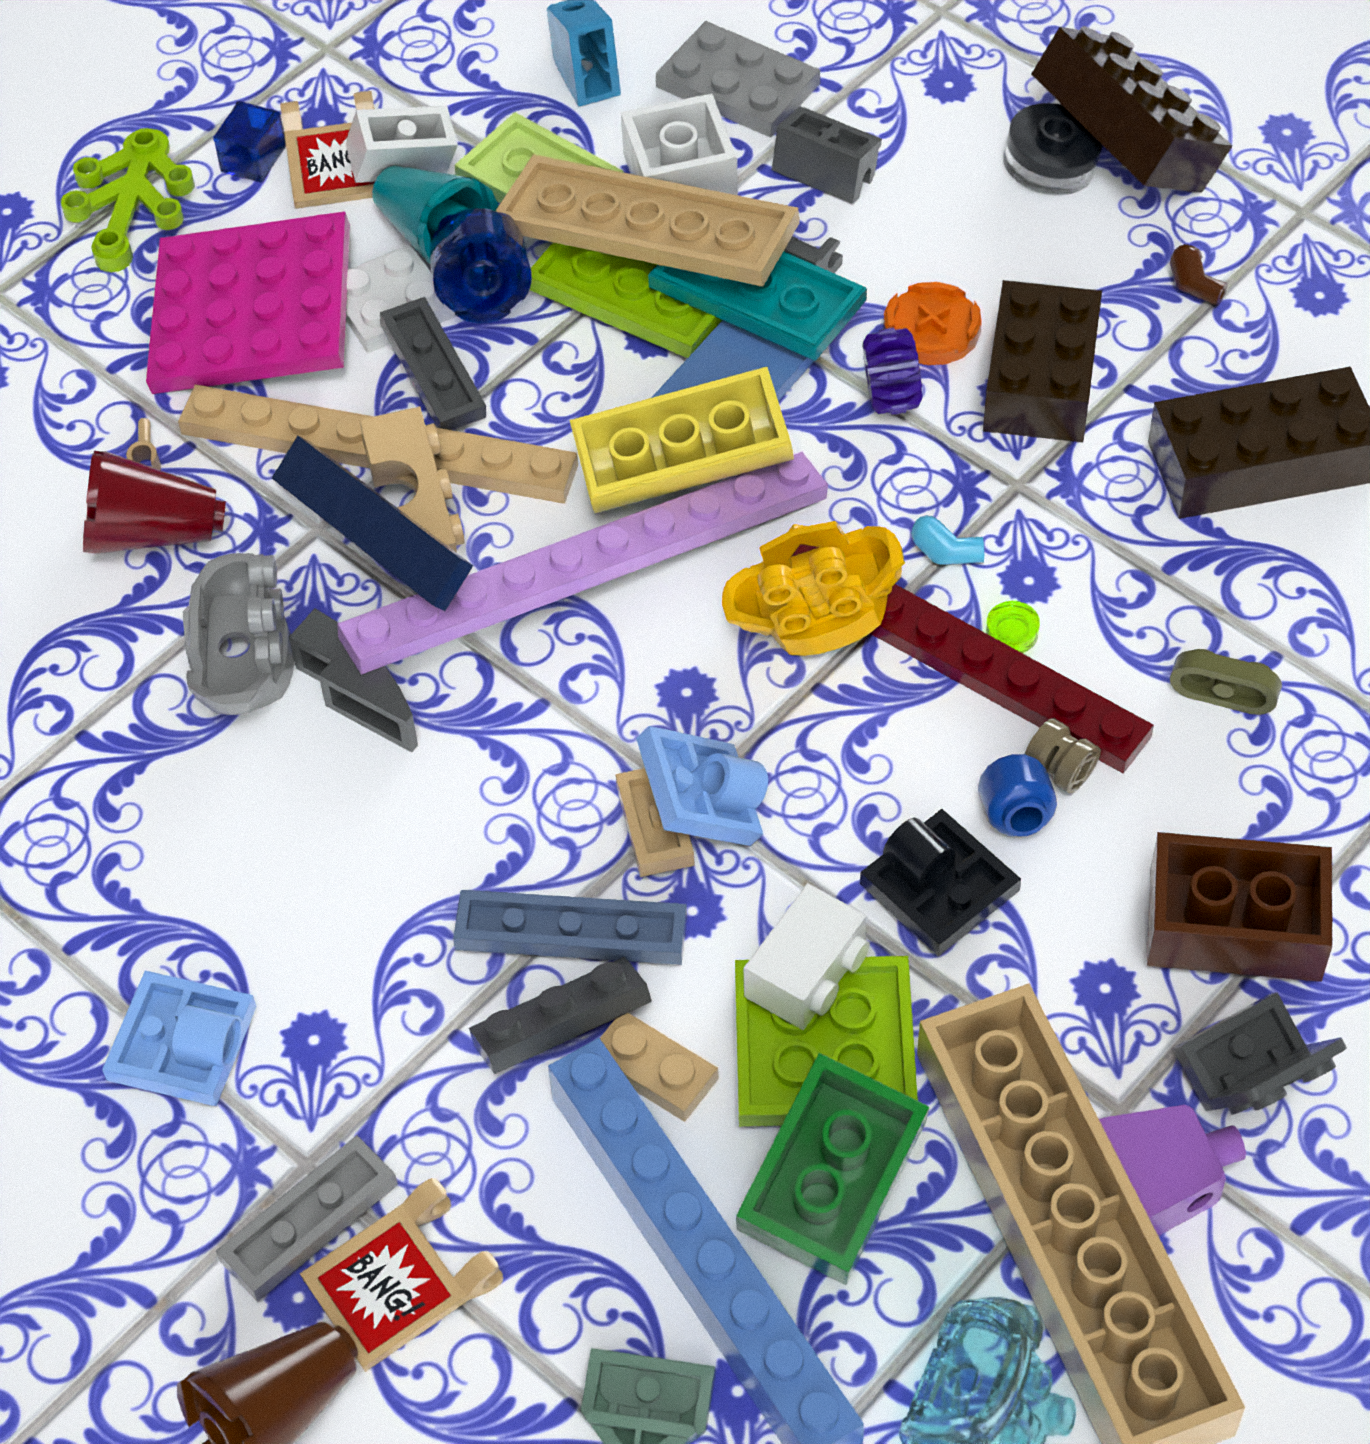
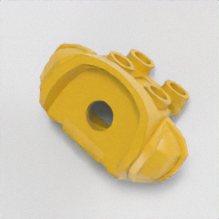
(820, 595)

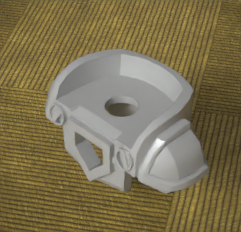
(237, 600)

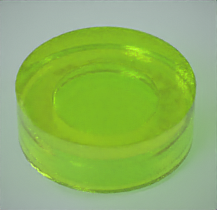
(1014, 625)

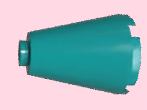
(421, 198)

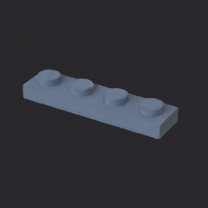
(570, 927)

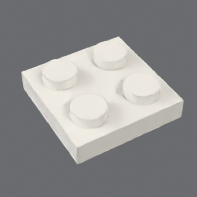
(385, 284)

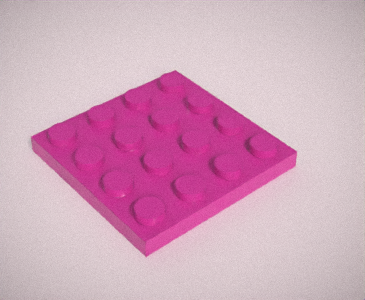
(249, 303)

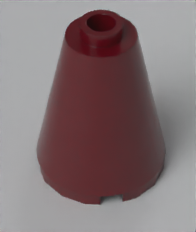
(145, 507)

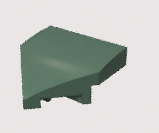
(646, 1398)

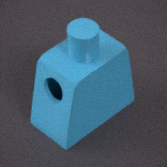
(586, 33)

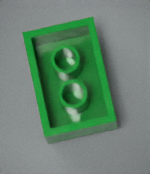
(832, 1168)

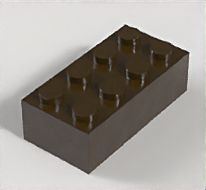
(1132, 109)
(1262, 442)

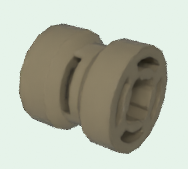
(1063, 756)

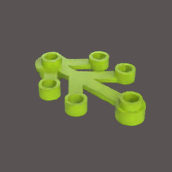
(141, 153)

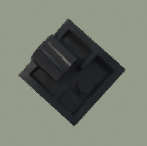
(938, 880)

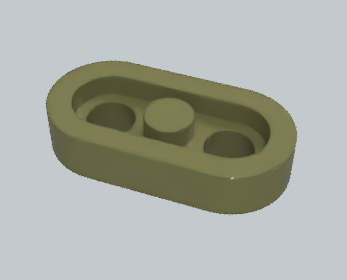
(1226, 681)

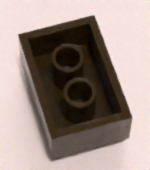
(1042, 361)

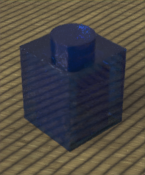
(249, 141)

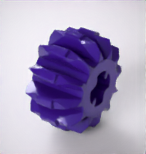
(892, 371)

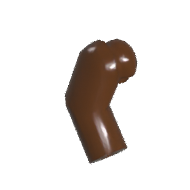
(1191, 278)

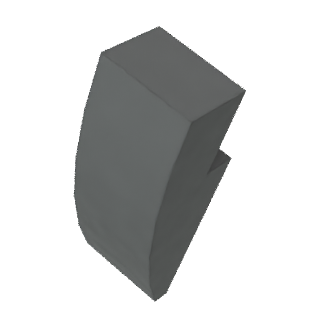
(368, 698)

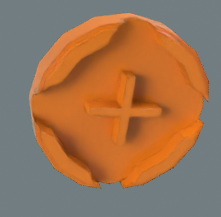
(940, 320)

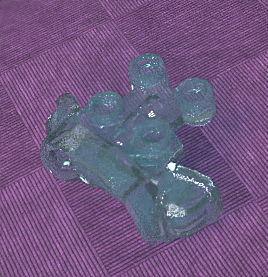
(1014, 1384)

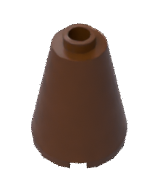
(270, 1389)

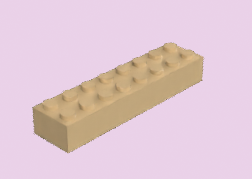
(1076, 1226)

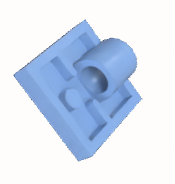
(703, 786)
(179, 1038)

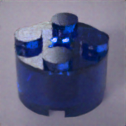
(472, 240)

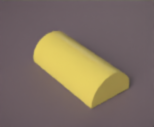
(681, 440)

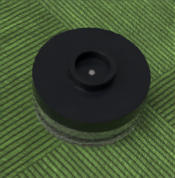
(1050, 150)

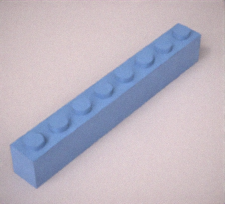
(701, 1252)

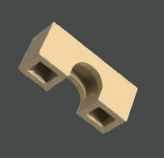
(402, 452)

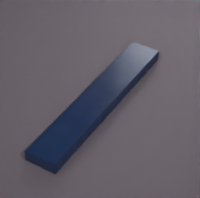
(372, 523)

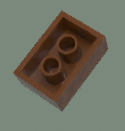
(1240, 906)

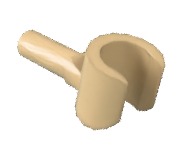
(144, 448)

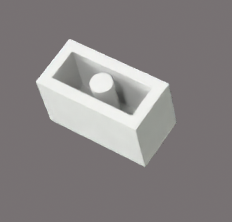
(400, 137)
(806, 957)

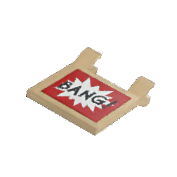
(320, 158)
(392, 1282)

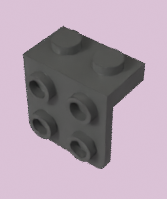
(1253, 1057)

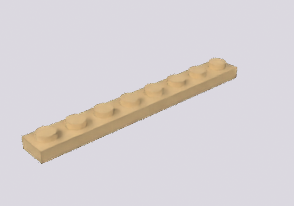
(468, 457)

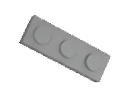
(306, 1218)

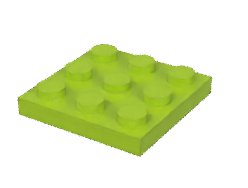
(863, 1029)

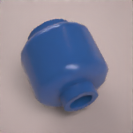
(1017, 795)

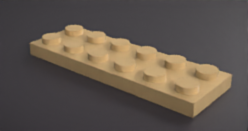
(650, 219)

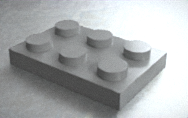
(745, 77)

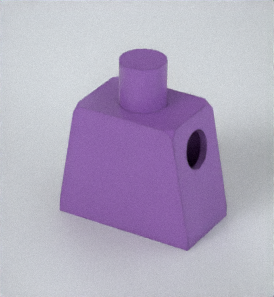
(1173, 1161)

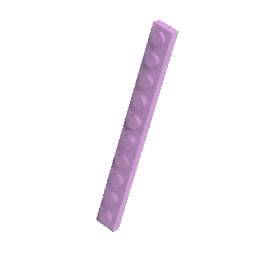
(582, 562)

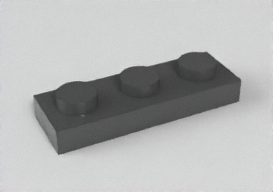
(432, 364)
(559, 1014)

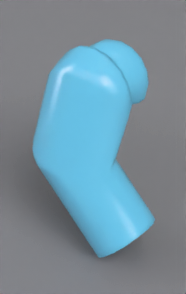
(942, 546)

